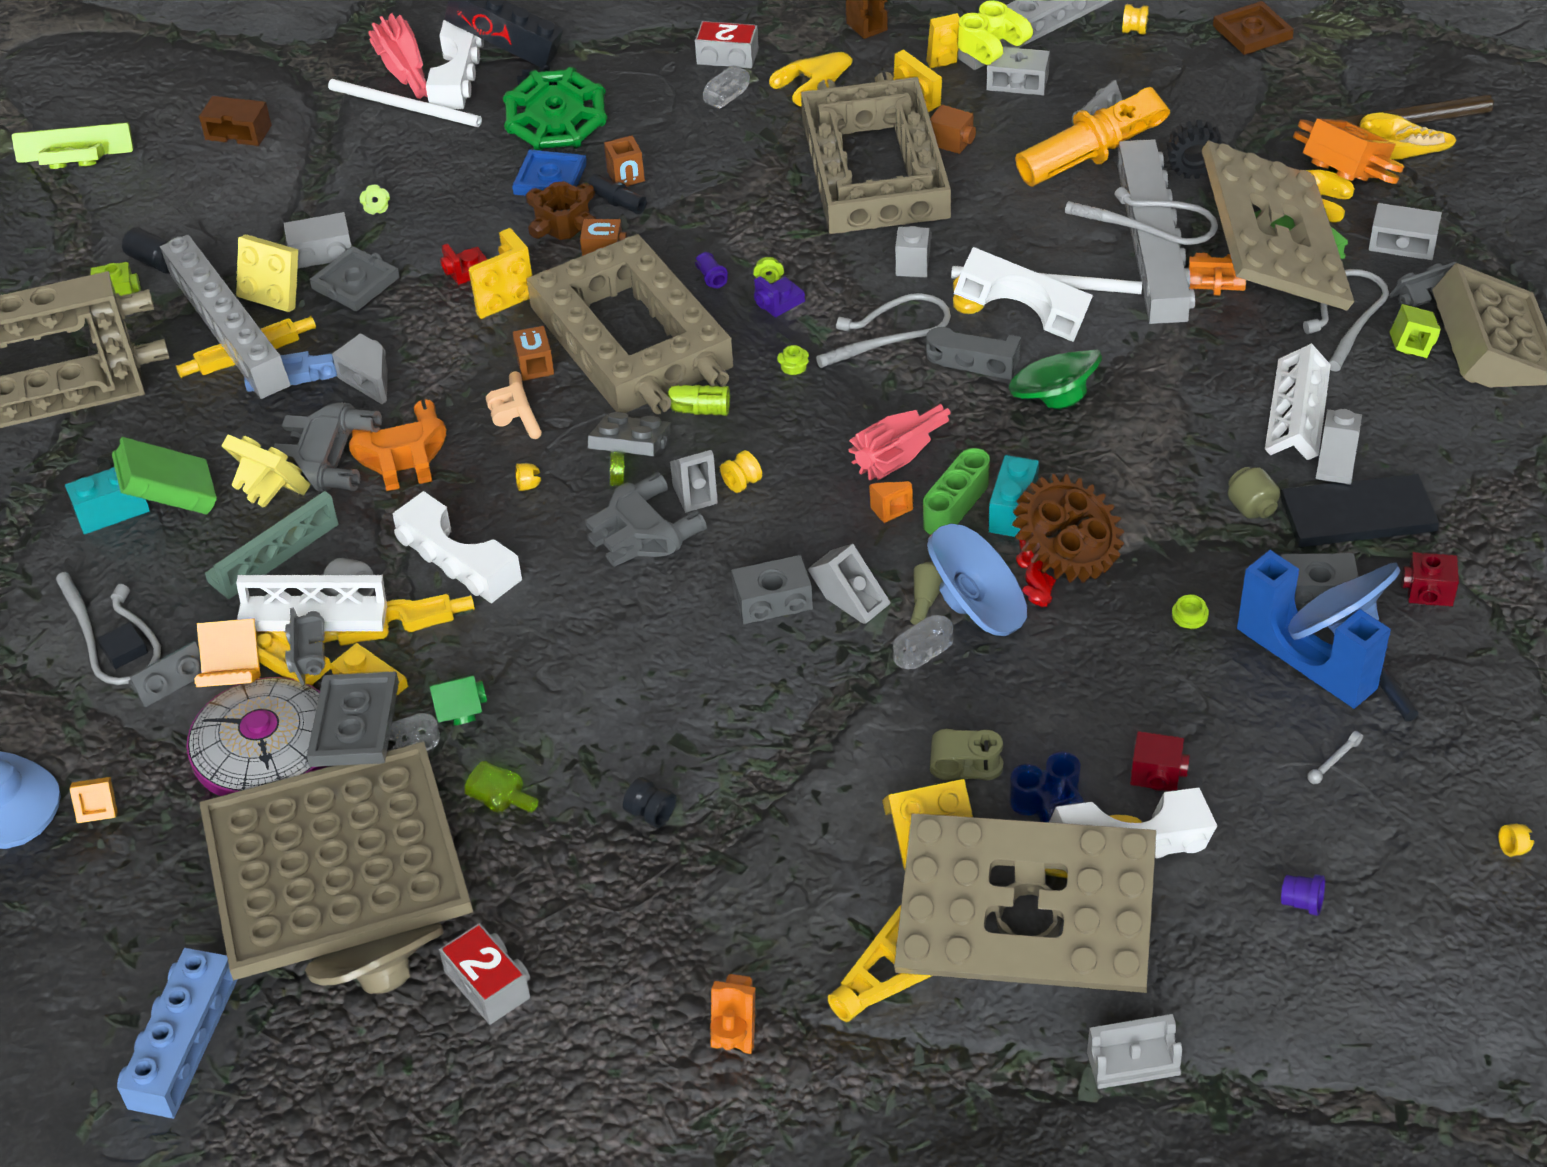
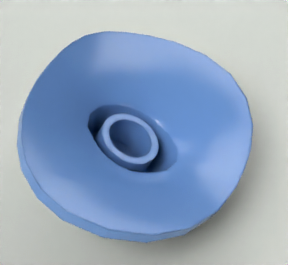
(977, 580)
(1343, 601)
(26, 800)

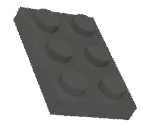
(353, 719)

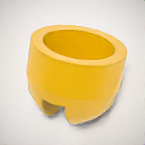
(525, 476)
(1515, 839)

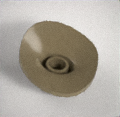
(376, 964)

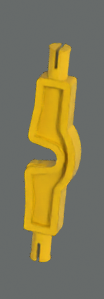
(216, 357)
(412, 614)

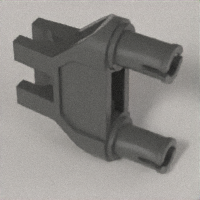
(323, 441)
(635, 529)

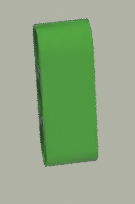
(956, 490)

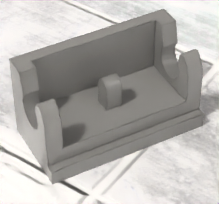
(1134, 1051)

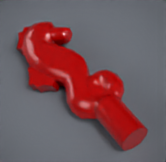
(1039, 584)

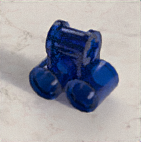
(1043, 791)

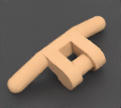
(511, 403)

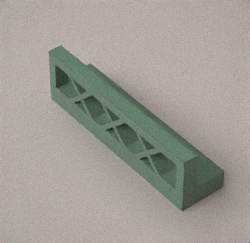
(275, 544)

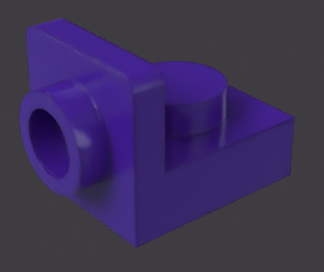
(778, 296)

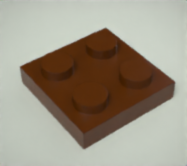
(1253, 27)

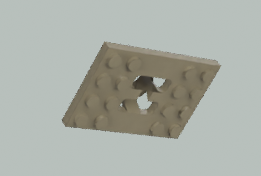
(1291, 261)
(1102, 905)

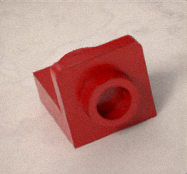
(458, 264)

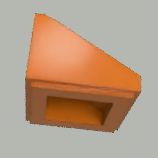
(891, 499)

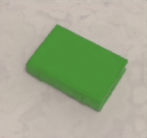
(164, 476)

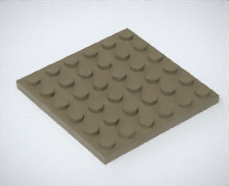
(331, 861)

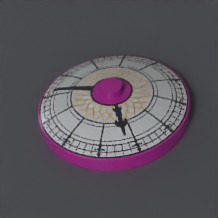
(253, 735)

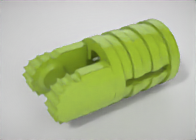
(700, 399)

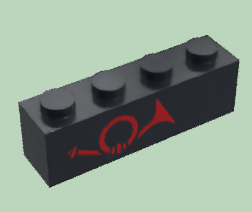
(507, 28)

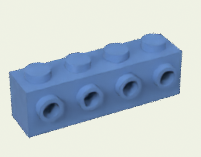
(176, 1033)

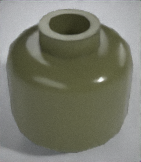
(1253, 492)

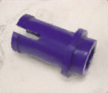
(714, 274)

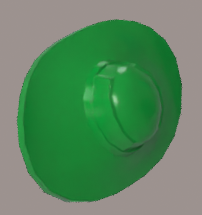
(1057, 378)

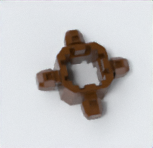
(558, 197)

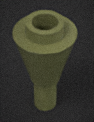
(926, 590)

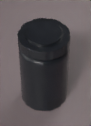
(145, 248)

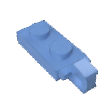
(305, 368)

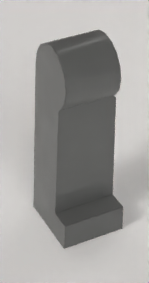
(974, 353)

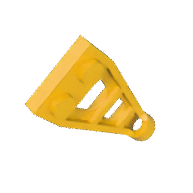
(869, 989)

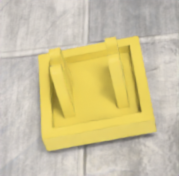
(267, 273)
(263, 470)

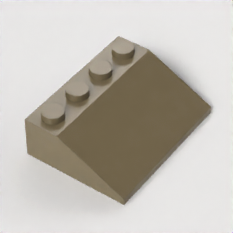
(1493, 329)

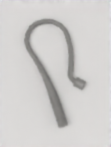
(1125, 198)
(1348, 340)
(857, 348)
(79, 609)

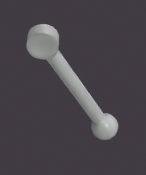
(1316, 775)

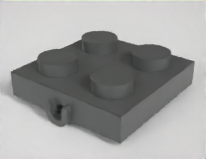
(354, 278)
(630, 435)

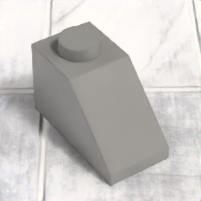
(913, 251)
(363, 366)
(1339, 446)
(695, 480)
(849, 583)

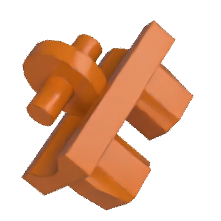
(1214, 274)
(733, 1014)

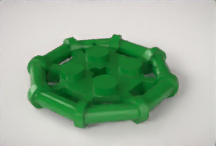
(557, 120)

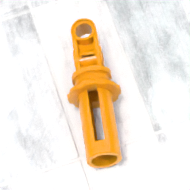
(1092, 136)

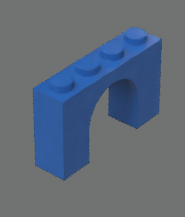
(1346, 668)

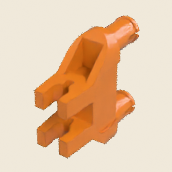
(401, 446)

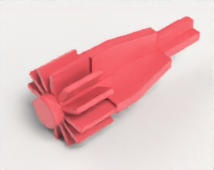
(399, 52)
(895, 440)

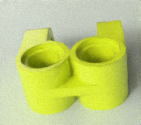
(981, 31)

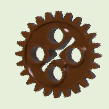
(1078, 549)

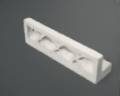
(1307, 402)
(341, 613)

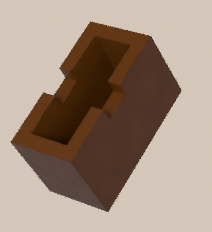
(867, 17)
(235, 119)

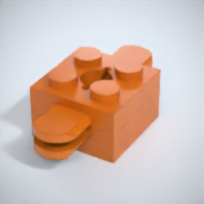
(1348, 149)

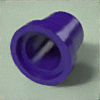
(1304, 892)

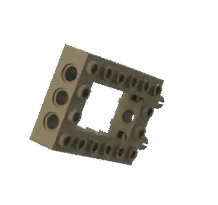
(866, 107)
(83, 381)
(626, 381)

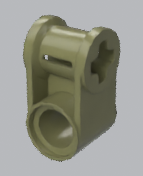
(963, 752)

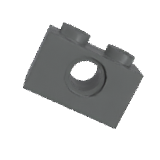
(1320, 573)
(772, 589)

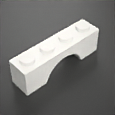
(451, 83)
(992, 278)
(484, 567)
(1180, 821)

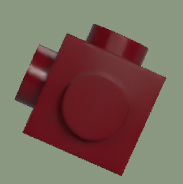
(1431, 579)
(1158, 761)

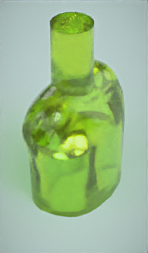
(498, 788)

